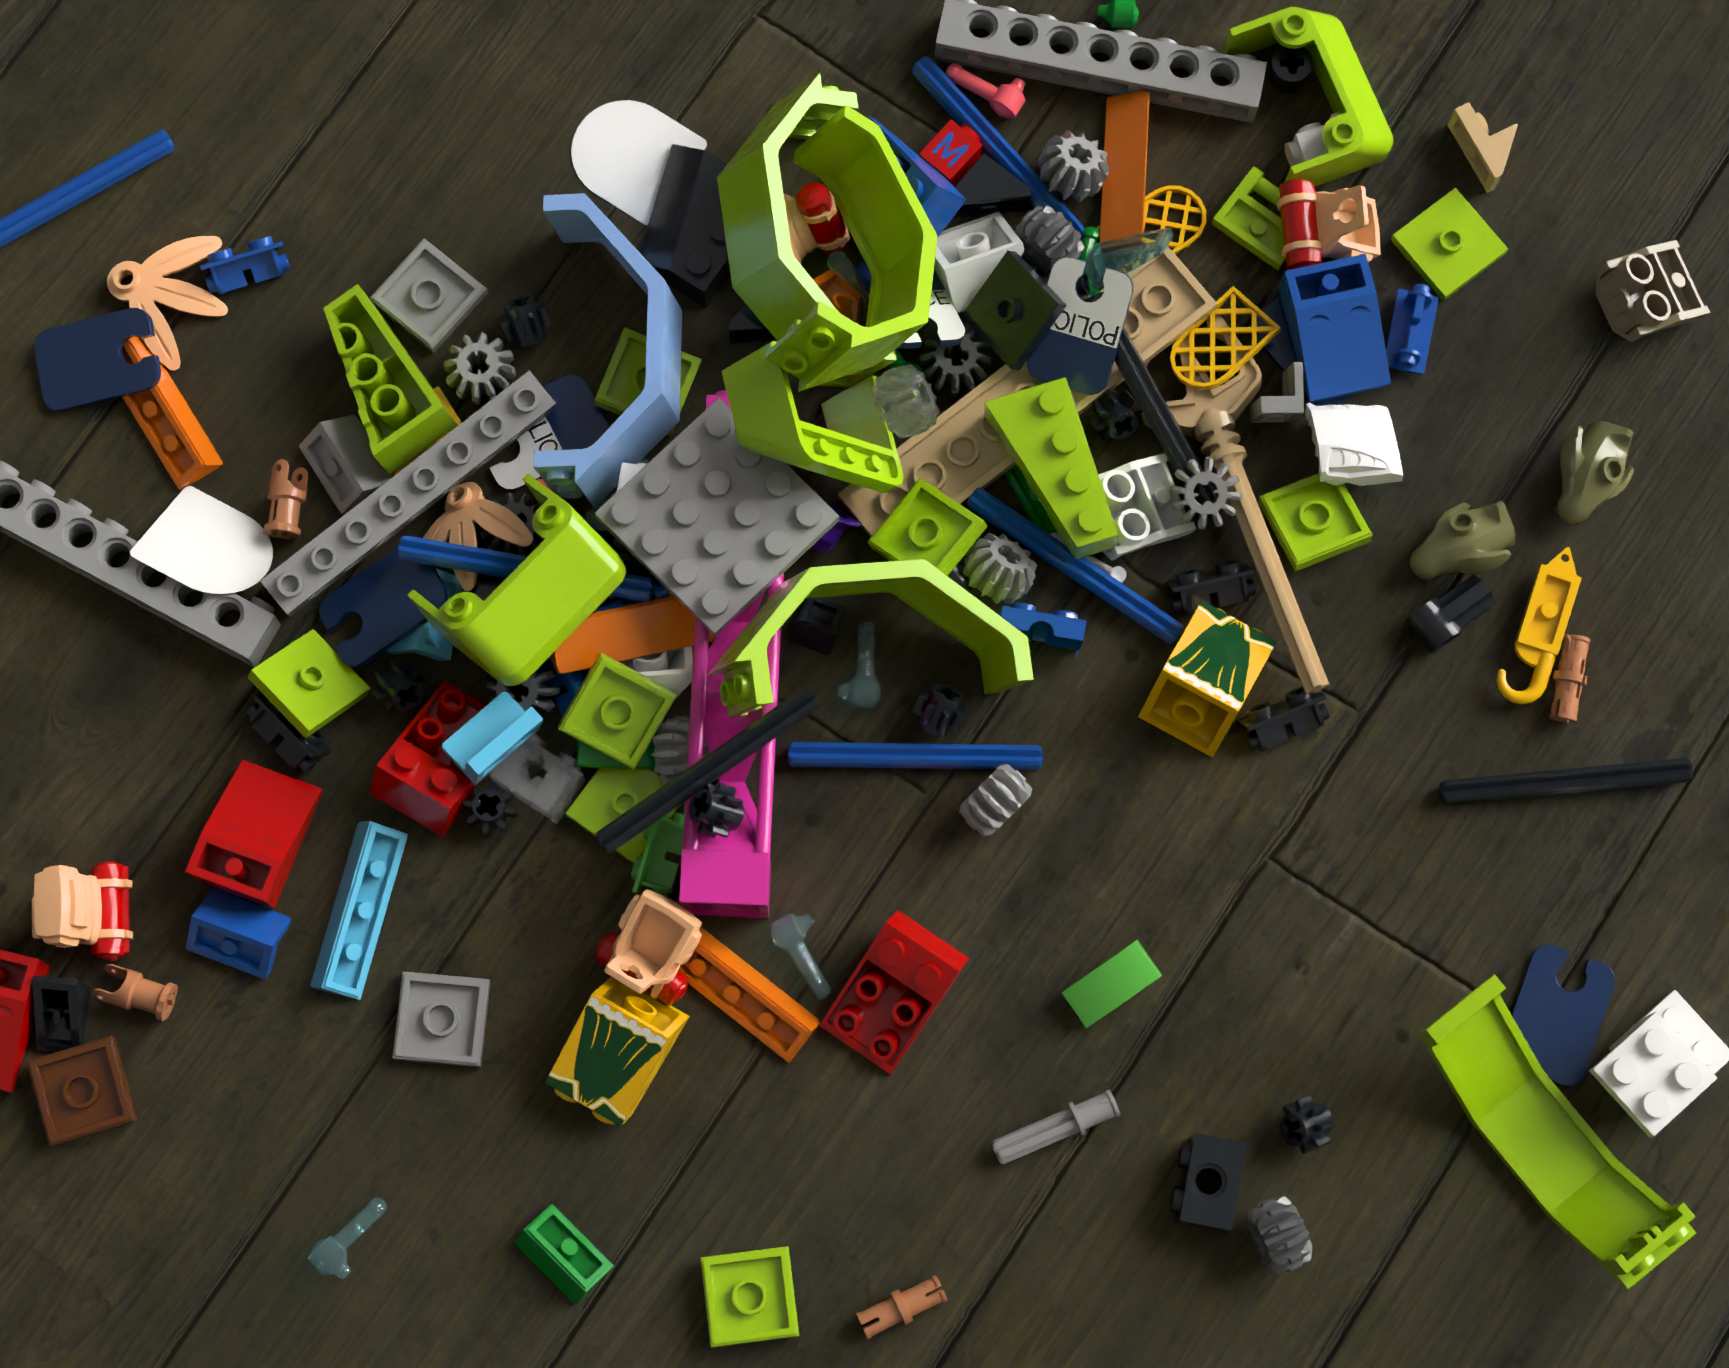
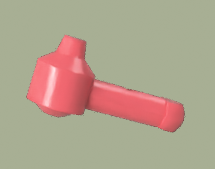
(1005, 100)

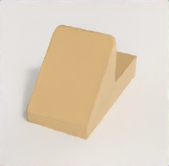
(1484, 152)

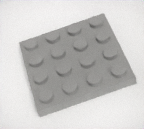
(716, 519)

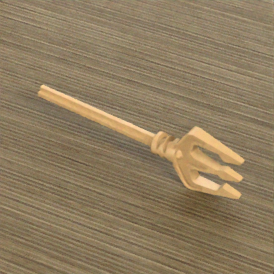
(1211, 419)

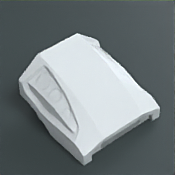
(1354, 444)
(1142, 505)

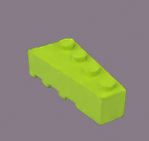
(390, 390)
(1052, 452)

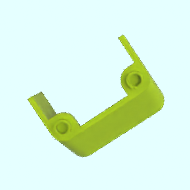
(1360, 132)
(852, 447)
(538, 601)

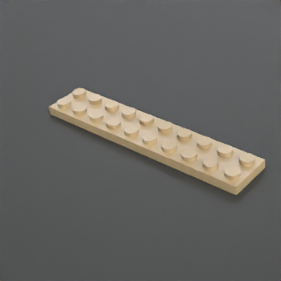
(963, 447)

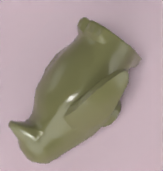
(1592, 469)
(1465, 542)

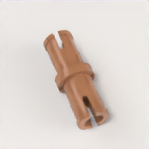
(1569, 678)
(901, 1306)

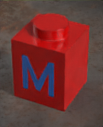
(953, 151)

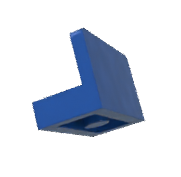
(236, 933)

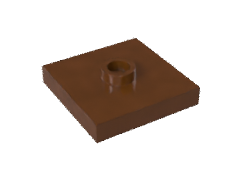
(82, 1091)

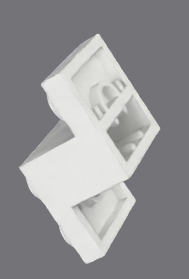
(1662, 1063)

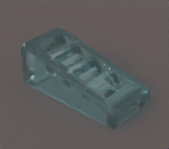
(1126, 253)

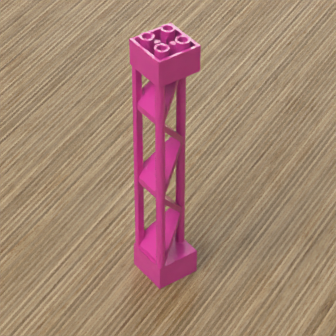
(732, 872)

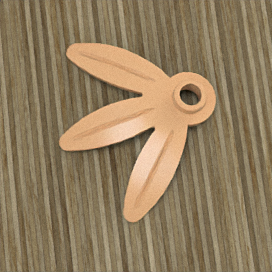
(151, 287)
(468, 506)

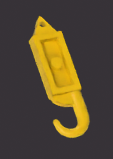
(1543, 625)

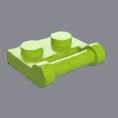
(1251, 222)

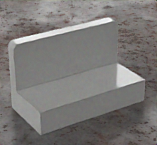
(1282, 408)
(344, 461)

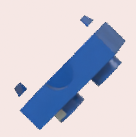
(1056, 629)

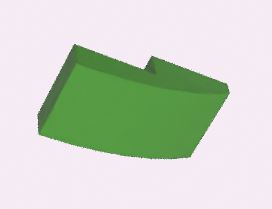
(1111, 983)

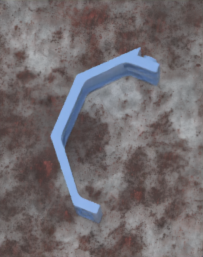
(657, 409)

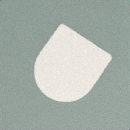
(624, 152)
(206, 545)

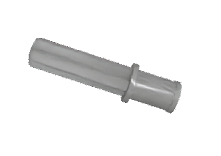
(1056, 1127)

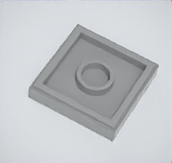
(428, 295)
(441, 1019)

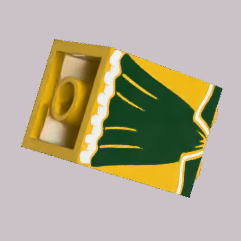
(1207, 678)
(615, 1051)

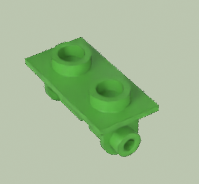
(653, 868)

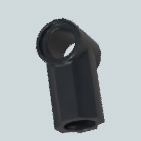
(1443, 618)

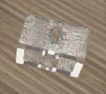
(547, 795)

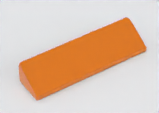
(1127, 156)
(170, 424)
(627, 634)
(749, 997)

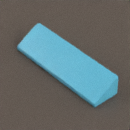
(359, 910)

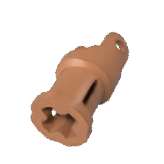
(285, 501)
(139, 993)

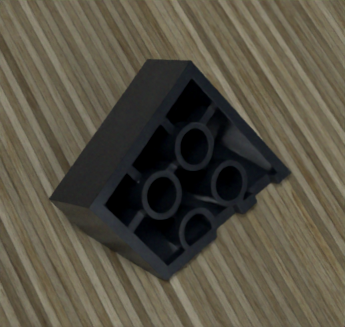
(687, 227)

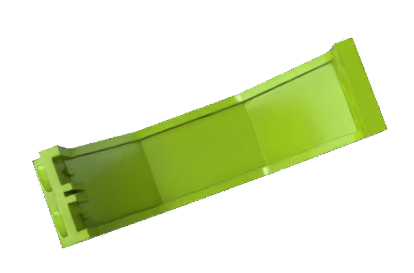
(756, 216)
(893, 240)
(997, 643)
(1549, 1141)

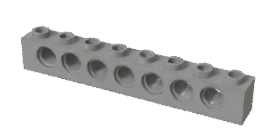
(1081, 71)
(409, 494)
(244, 640)

